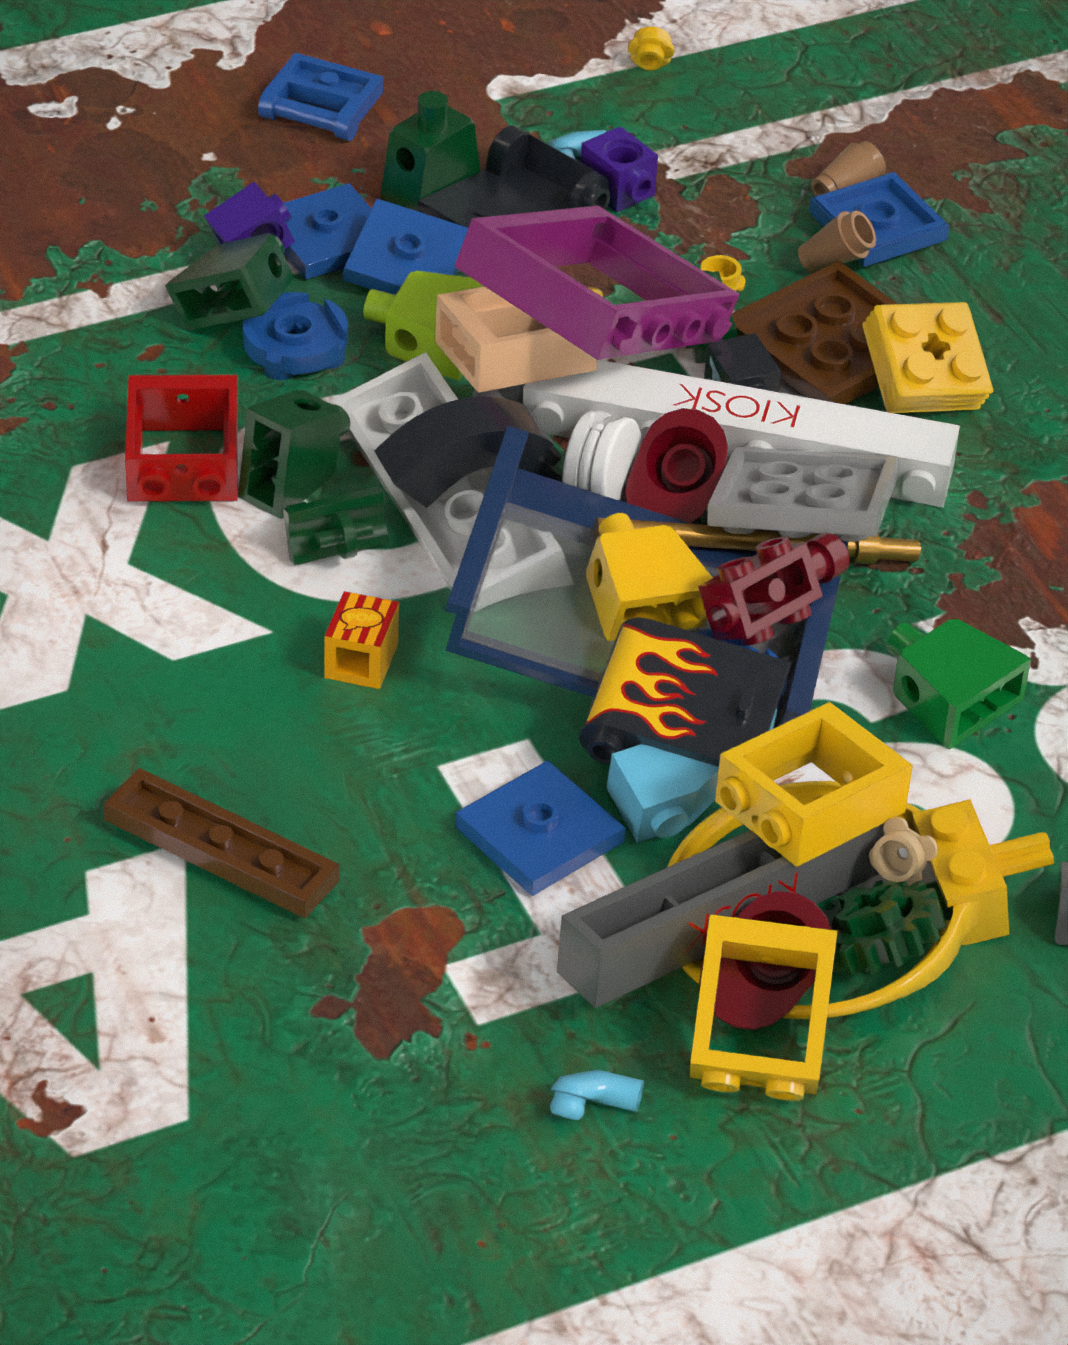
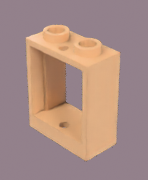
(501, 344)

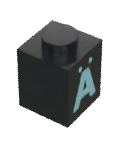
(742, 363)

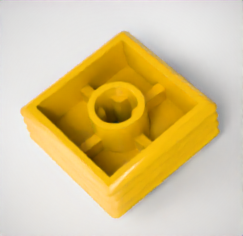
(927, 357)

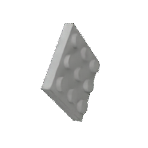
(803, 493)

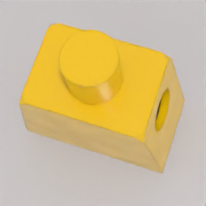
(644, 576)

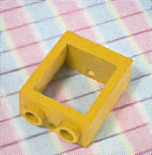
(870, 773)
(772, 945)

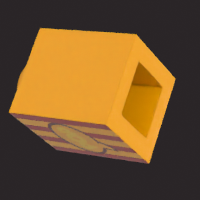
(361, 640)

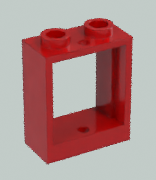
(155, 407)

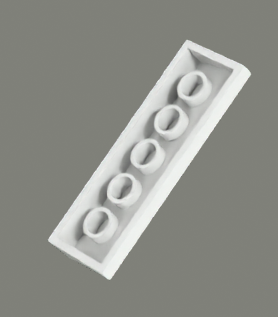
(376, 413)

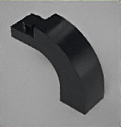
(460, 439)

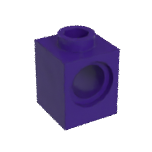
(625, 163)
(250, 215)

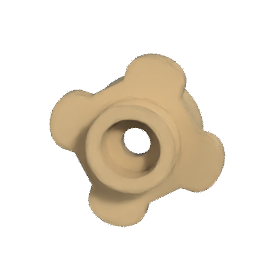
(886, 855)

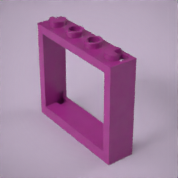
(518, 262)

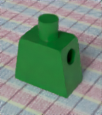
(956, 678)

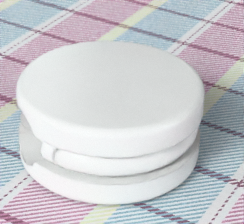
(602, 454)

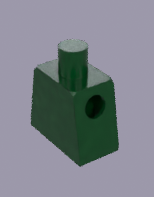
(428, 152)
(247, 277)
(289, 449)

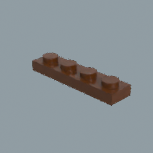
(222, 842)

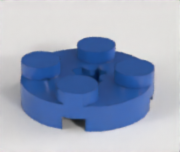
(316, 346)

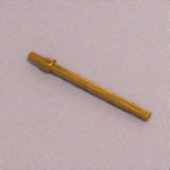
(862, 552)

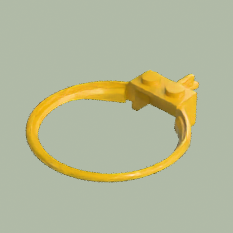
(965, 870)

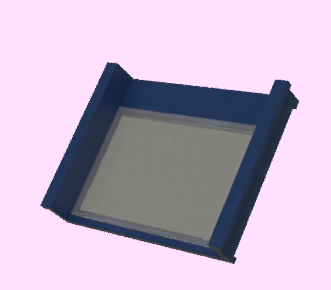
(527, 594)

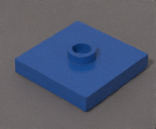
(896, 212)
(325, 229)
(399, 243)
(539, 827)

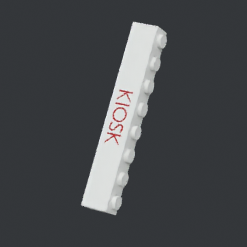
(756, 420)

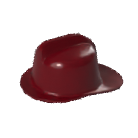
(678, 465)
(762, 993)

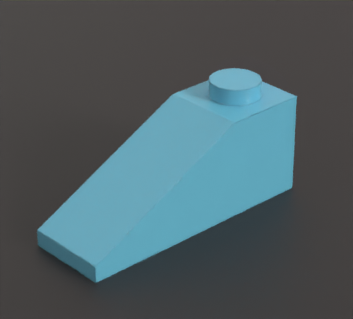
(660, 789)

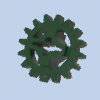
(883, 925)

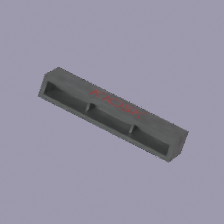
(665, 916)

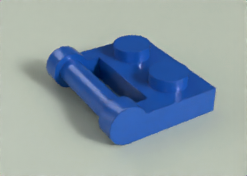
(324, 85)

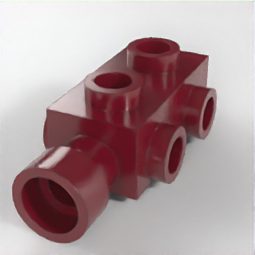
(771, 587)

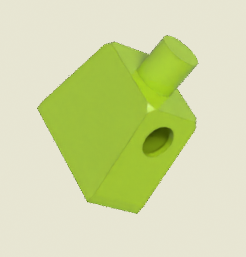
(412, 316)

